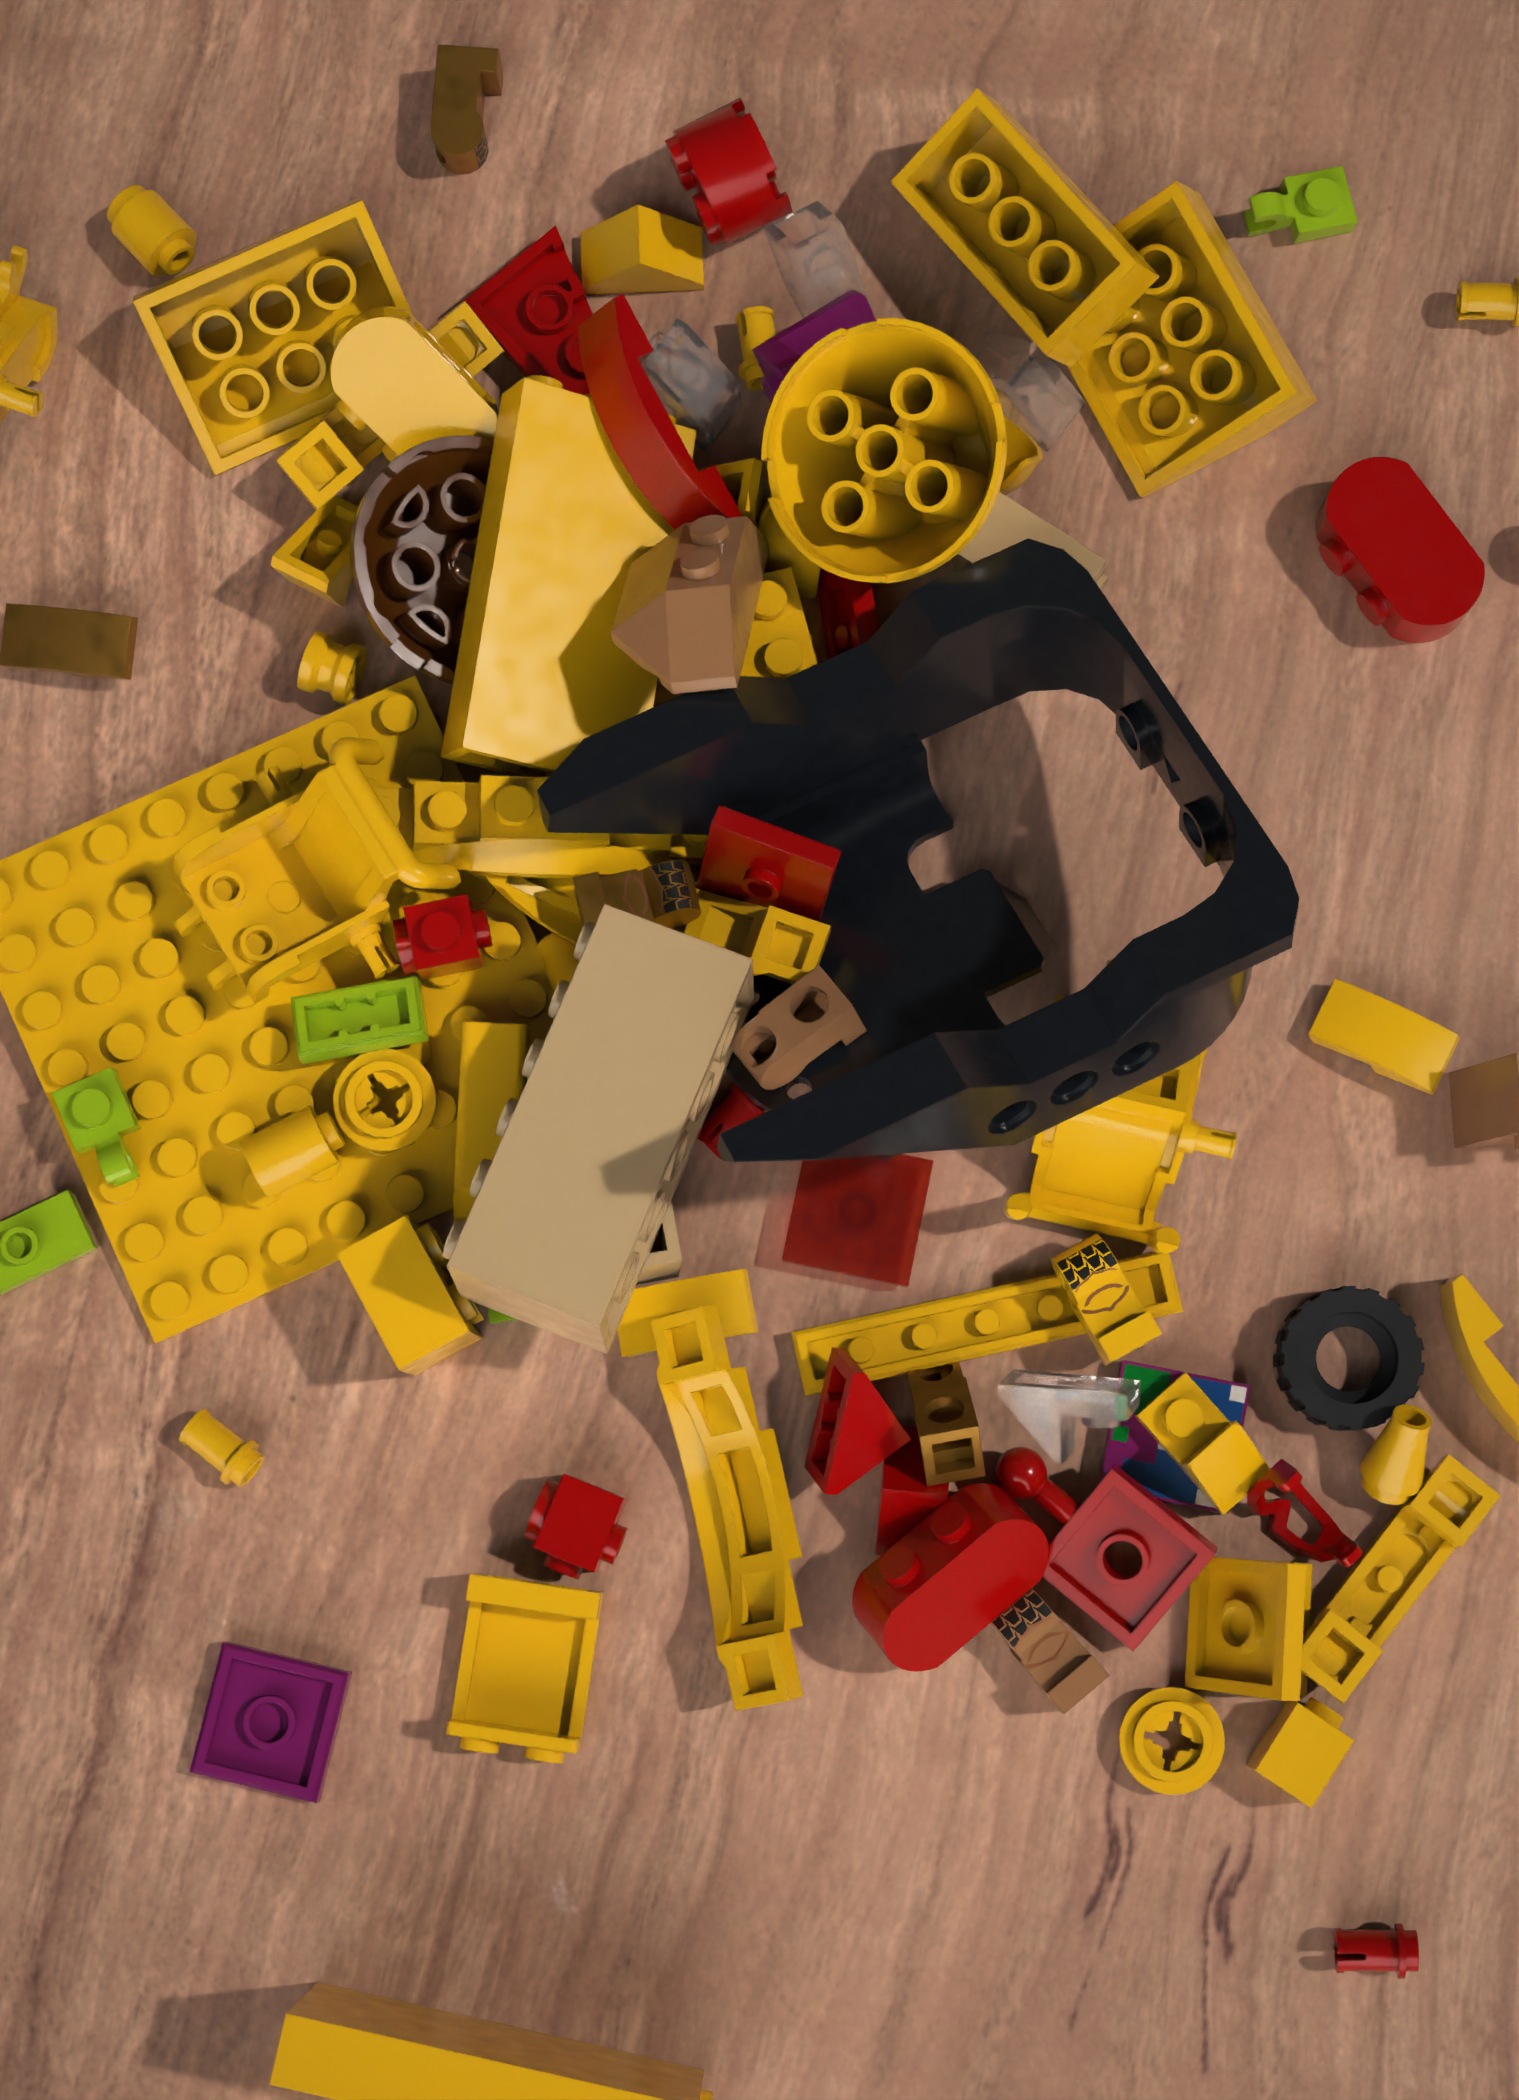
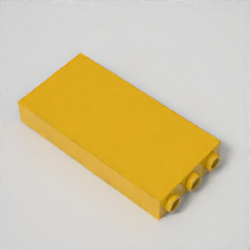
(547, 586)
(390, 2049)

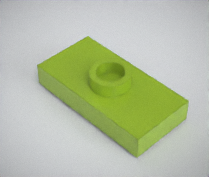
(359, 1019)
(42, 1240)

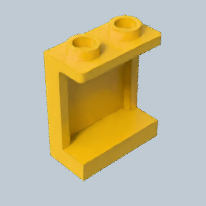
(525, 1666)

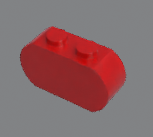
(1398, 550)
(950, 1577)

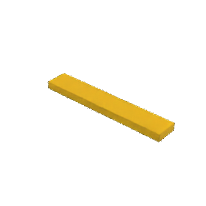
(971, 1324)

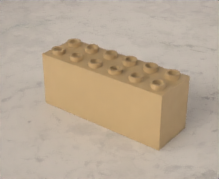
(601, 1128)

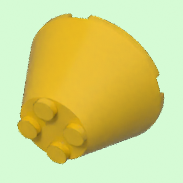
(884, 450)

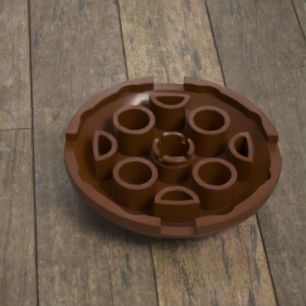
(407, 545)

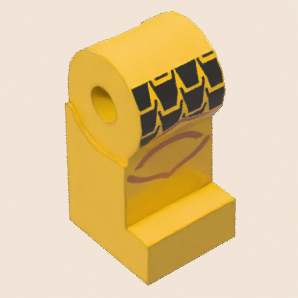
(1104, 1299)

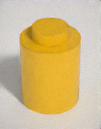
(292, 1150)

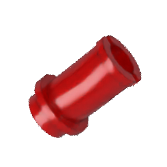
(729, 1113)
(1377, 1950)

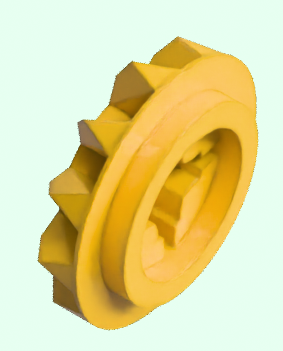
(355, 1092)
(1189, 1767)

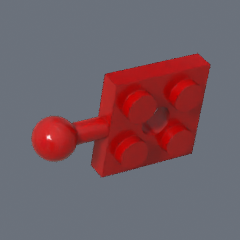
(1112, 1512)

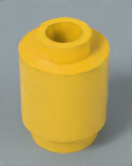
(152, 231)

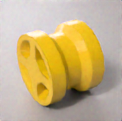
(332, 667)

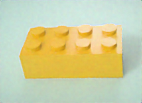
(1024, 229)

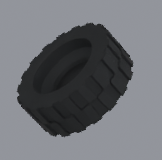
(1397, 1347)

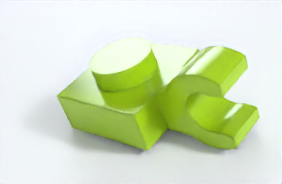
(1309, 203)
(98, 1118)

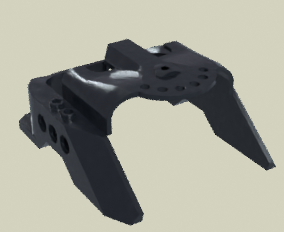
(847, 767)

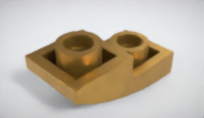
(68, 641)

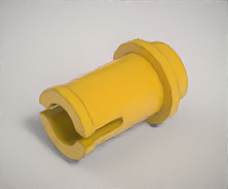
(1488, 301)
(753, 331)
(222, 1448)

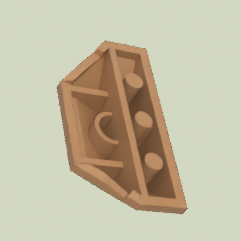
(694, 603)

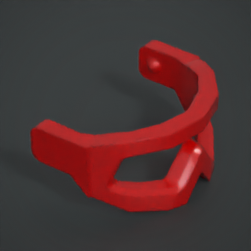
(1331, 1542)

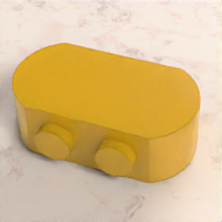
(405, 383)

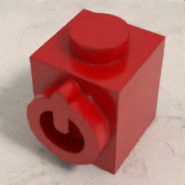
(442, 937)
(576, 1525)

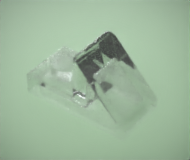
(1051, 1402)

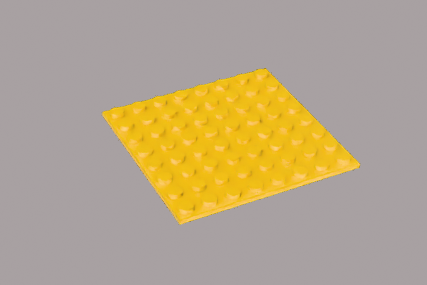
(113, 984)

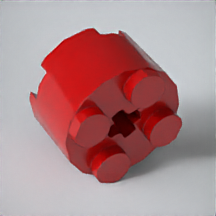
(731, 172)

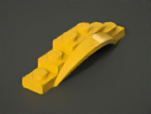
(501, 832)
(775, 939)
(737, 1506)

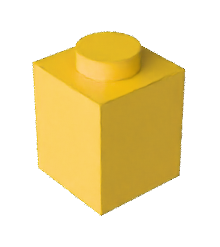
(1301, 1749)

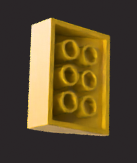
(260, 328)
(1193, 358)

